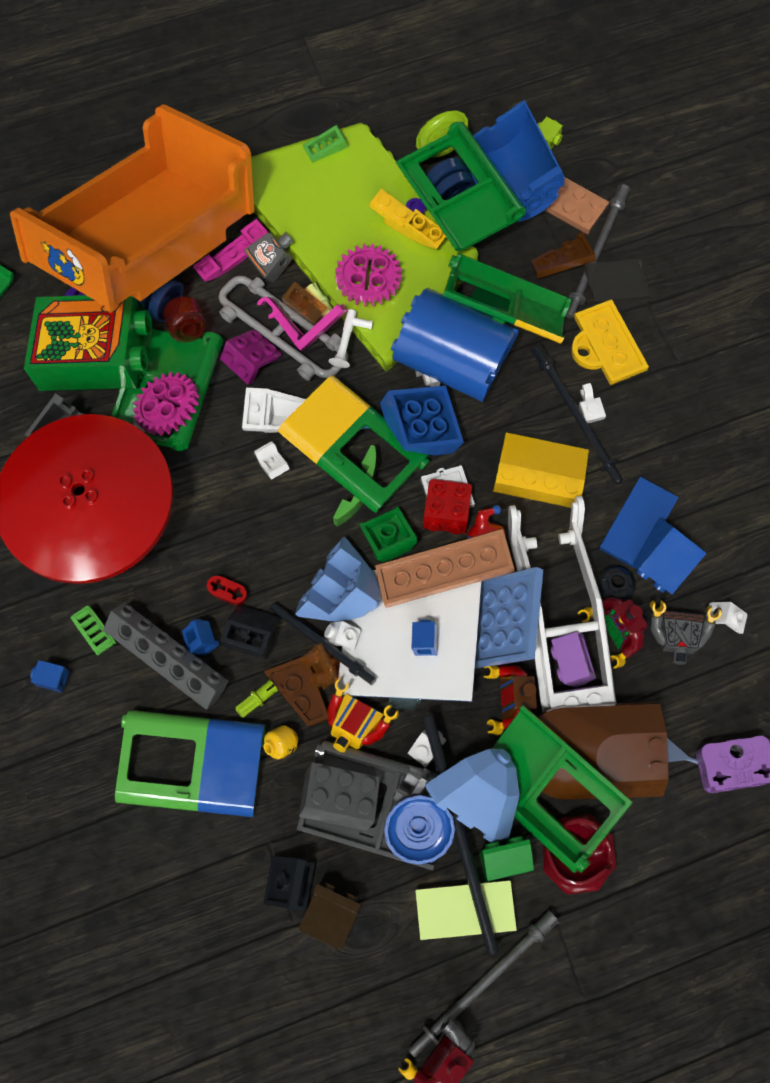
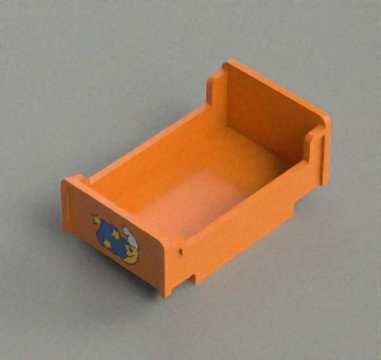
(144, 214)

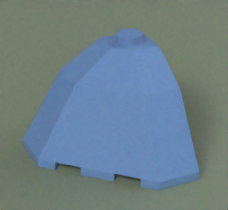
(342, 589)
(480, 792)

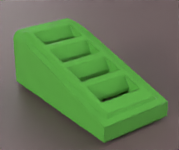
(334, 147)
(80, 616)

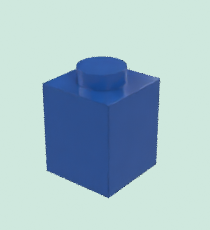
(424, 638)
(49, 676)

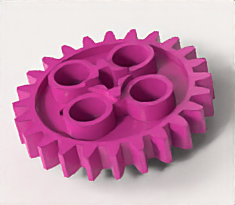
(349, 272)
(166, 403)

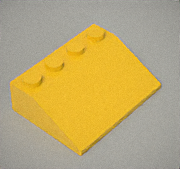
(541, 470)

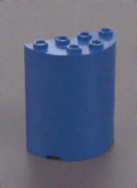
(523, 159)
(453, 343)

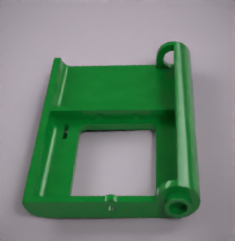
(164, 356)

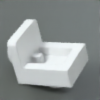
(271, 460)
(342, 634)
(421, 749)

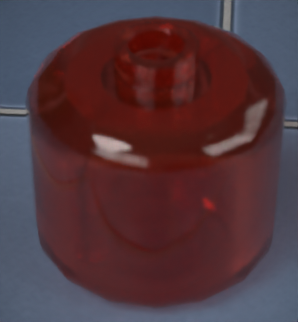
(184, 319)

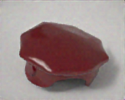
(602, 860)

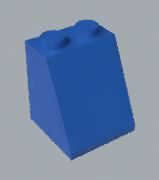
(667, 557)

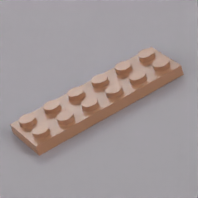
(444, 568)

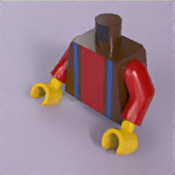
(516, 690)

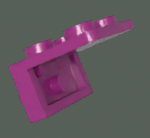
(247, 354)

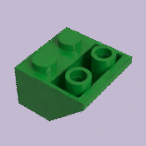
(507, 859)

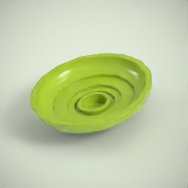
(437, 128)

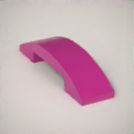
(231, 255)

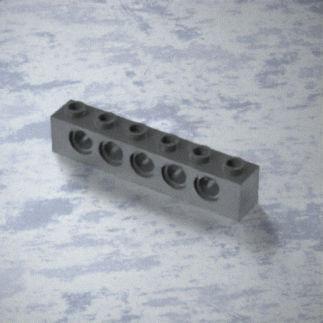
(165, 655)

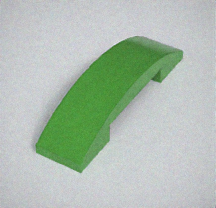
(348, 509)

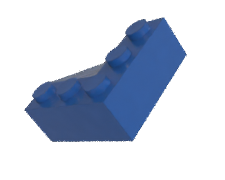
(422, 420)

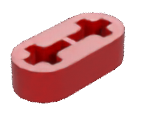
(229, 586)

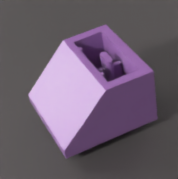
(573, 660)

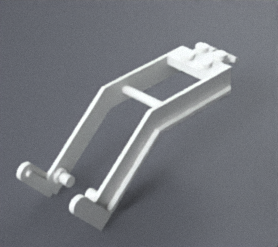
(584, 696)

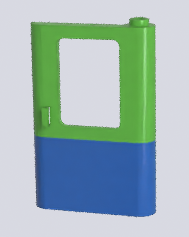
(222, 767)

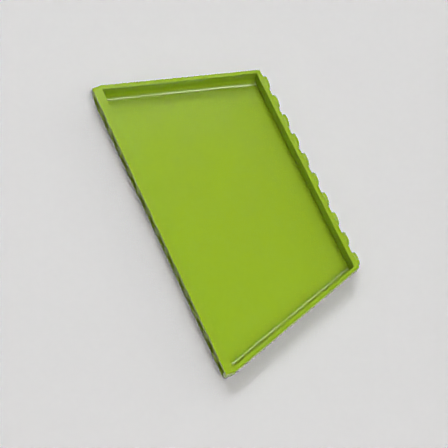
(329, 212)

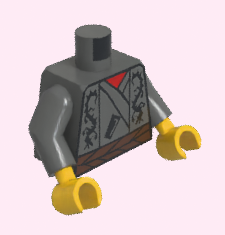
(681, 631)

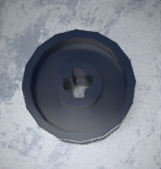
(450, 178)
(158, 299)

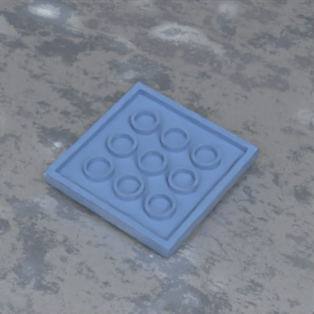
(508, 618)

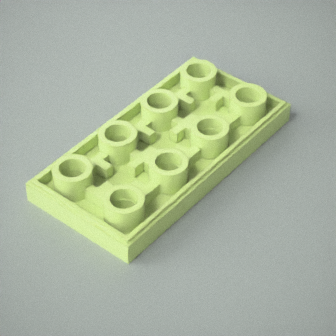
(451, 910)

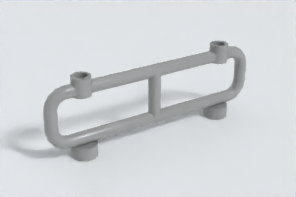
(231, 312)

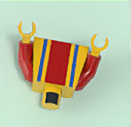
(355, 722)

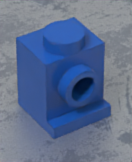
(199, 637)

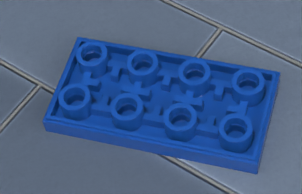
(637, 520)

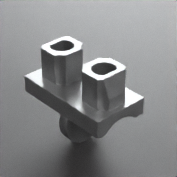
(417, 780)

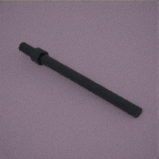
(355, 667)

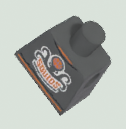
(270, 255)

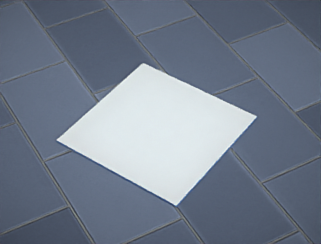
(388, 654)

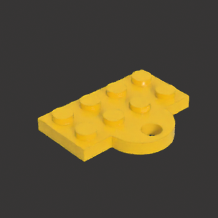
(608, 343)

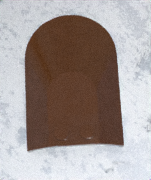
(619, 741)

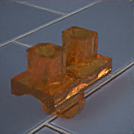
(323, 665)

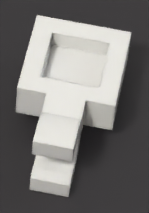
(591, 408)

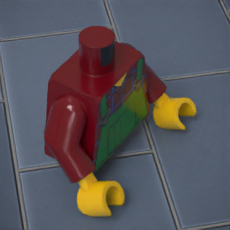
(623, 625)

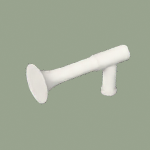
(350, 321)

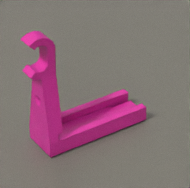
(300, 340)

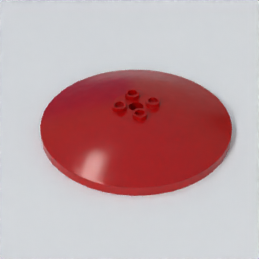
(107, 525)

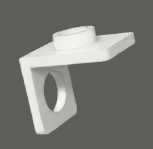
(731, 615)

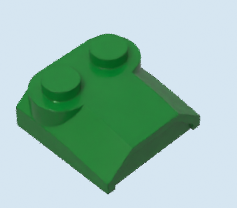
(389, 535)

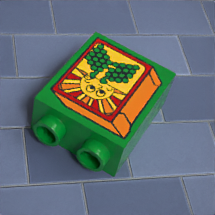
(84, 346)

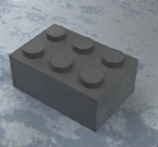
(339, 797)

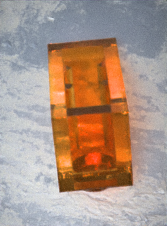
(303, 303)

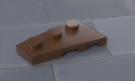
(566, 257)
(295, 686)

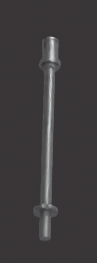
(616, 203)
(535, 934)

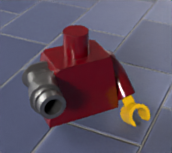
(449, 1059)

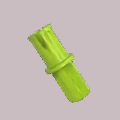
(256, 699)

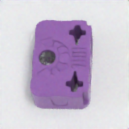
(737, 771)

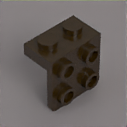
(330, 916)

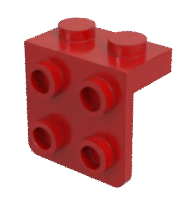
(447, 506)

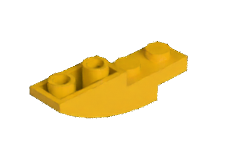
(408, 223)

